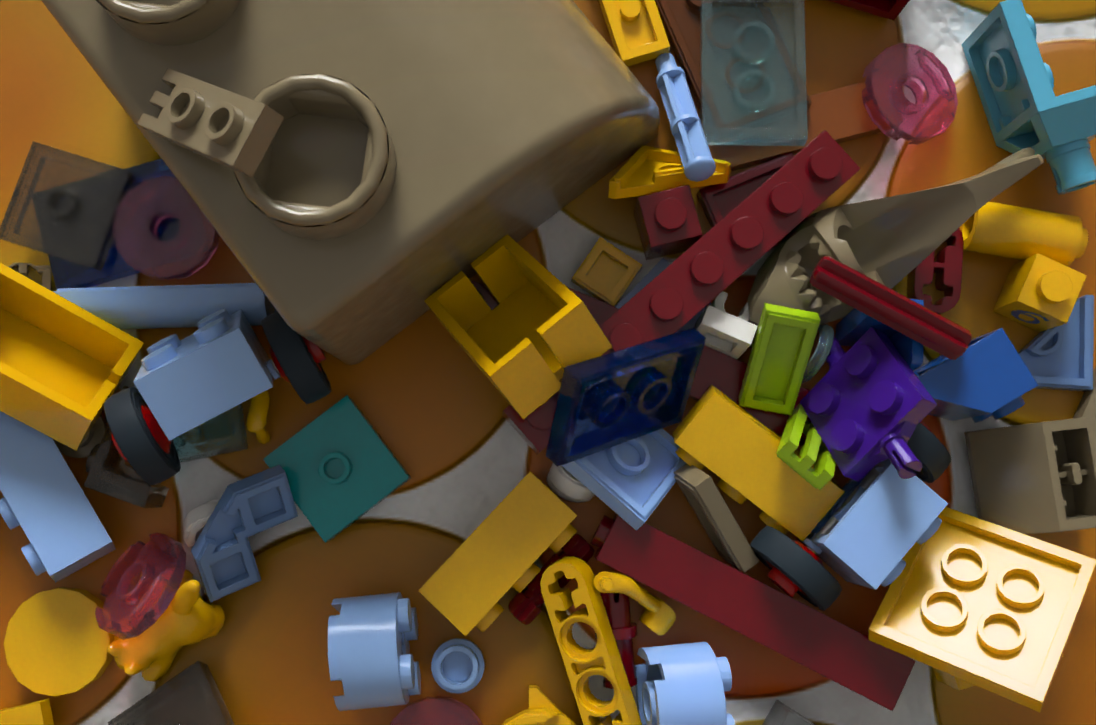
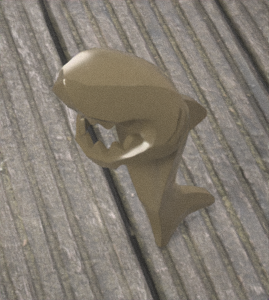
(876, 238)

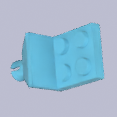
(1021, 98)

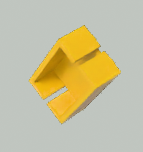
(530, 332)
(57, 360)

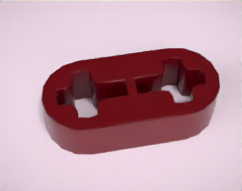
(947, 277)

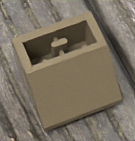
(1036, 475)

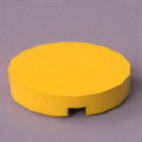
(56, 642)

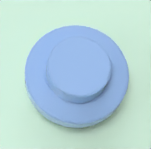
(458, 665)

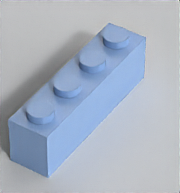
(47, 503)

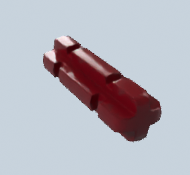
(527, 604)

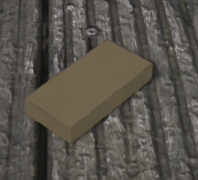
(715, 517)

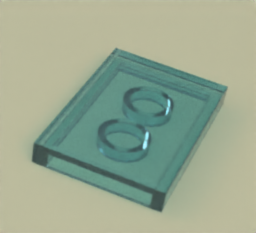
(753, 72)

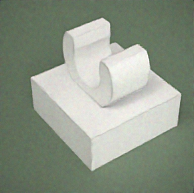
(725, 331)

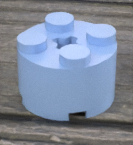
(373, 651)
(682, 685)

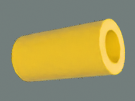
(1024, 232)

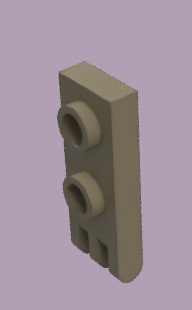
(213, 122)

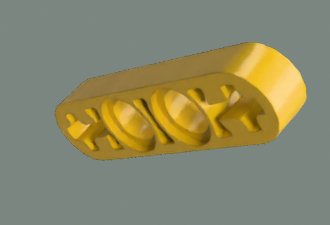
(583, 662)

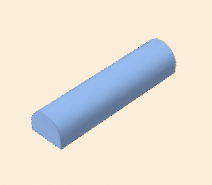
(169, 304)

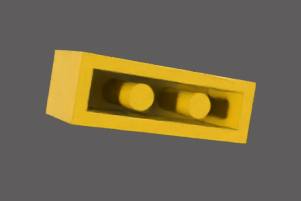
(745, 458)
(500, 555)

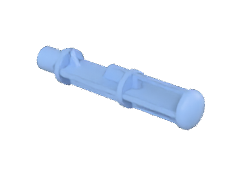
(684, 119)

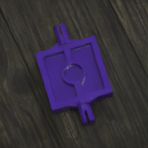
(868, 406)

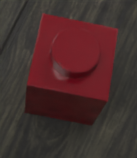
(667, 222)

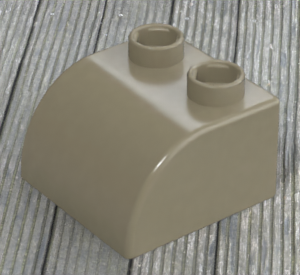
(400, 142)

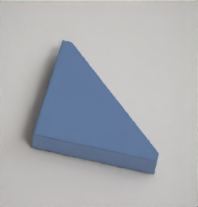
(1064, 354)

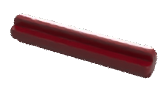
(890, 308)

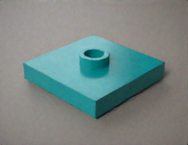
(338, 468)

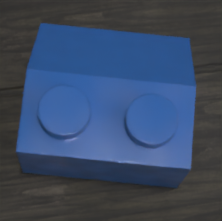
(980, 382)

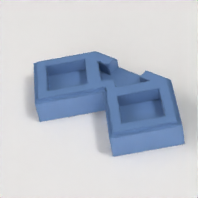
(245, 509)

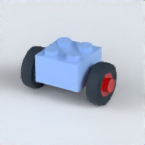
(203, 377)
(863, 531)

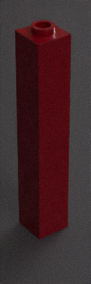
(753, 609)

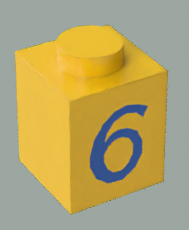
(1040, 293)

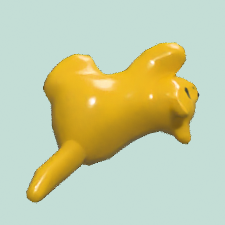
(181, 624)

